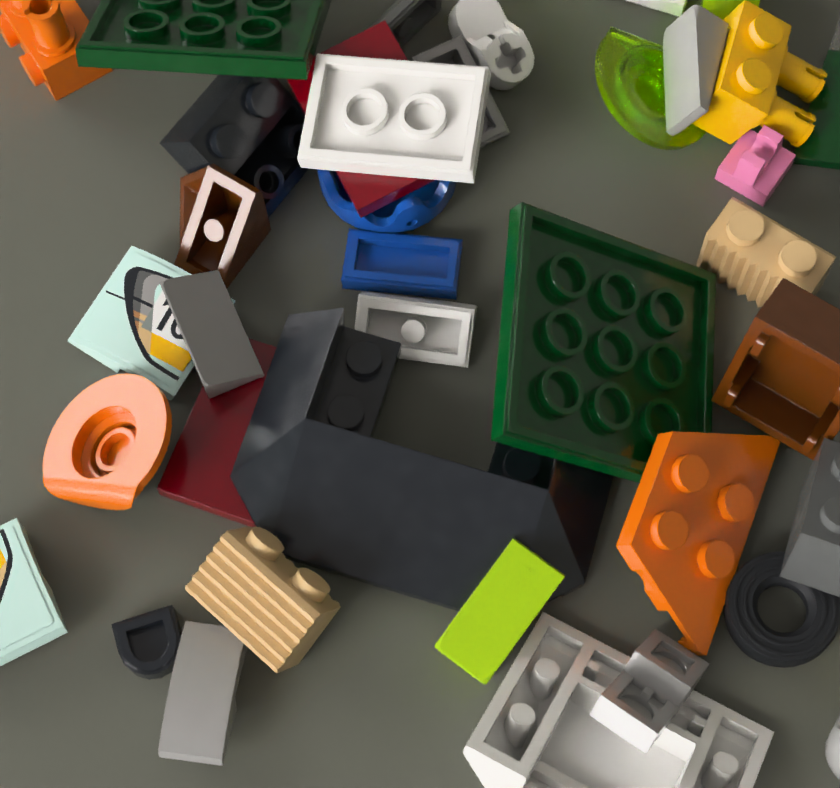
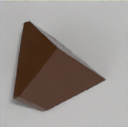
(219, 222)

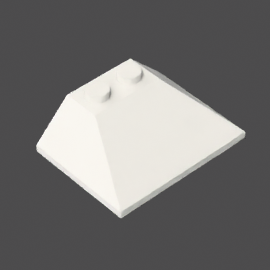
(544, 738)

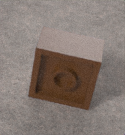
(788, 370)

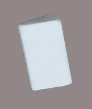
(425, 327)

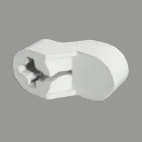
(492, 41)

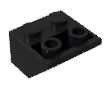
(246, 129)

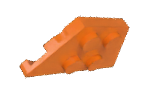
(694, 523)

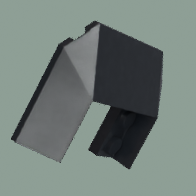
(385, 508)

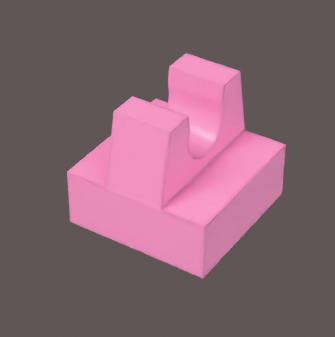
(756, 164)

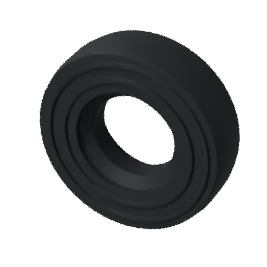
(759, 640)

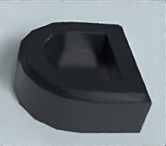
(149, 642)

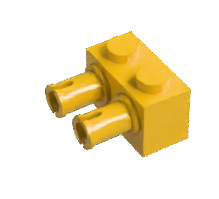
(747, 79)

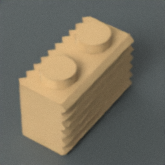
(758, 252)
(263, 596)

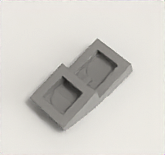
(649, 690)
(202, 694)

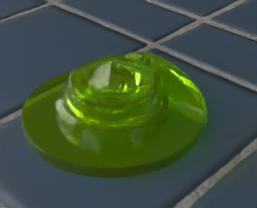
(632, 87)

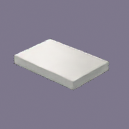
(394, 118)

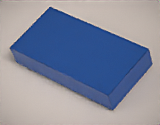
(402, 264)

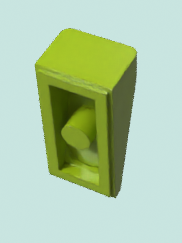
(499, 611)

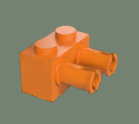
(49, 36)

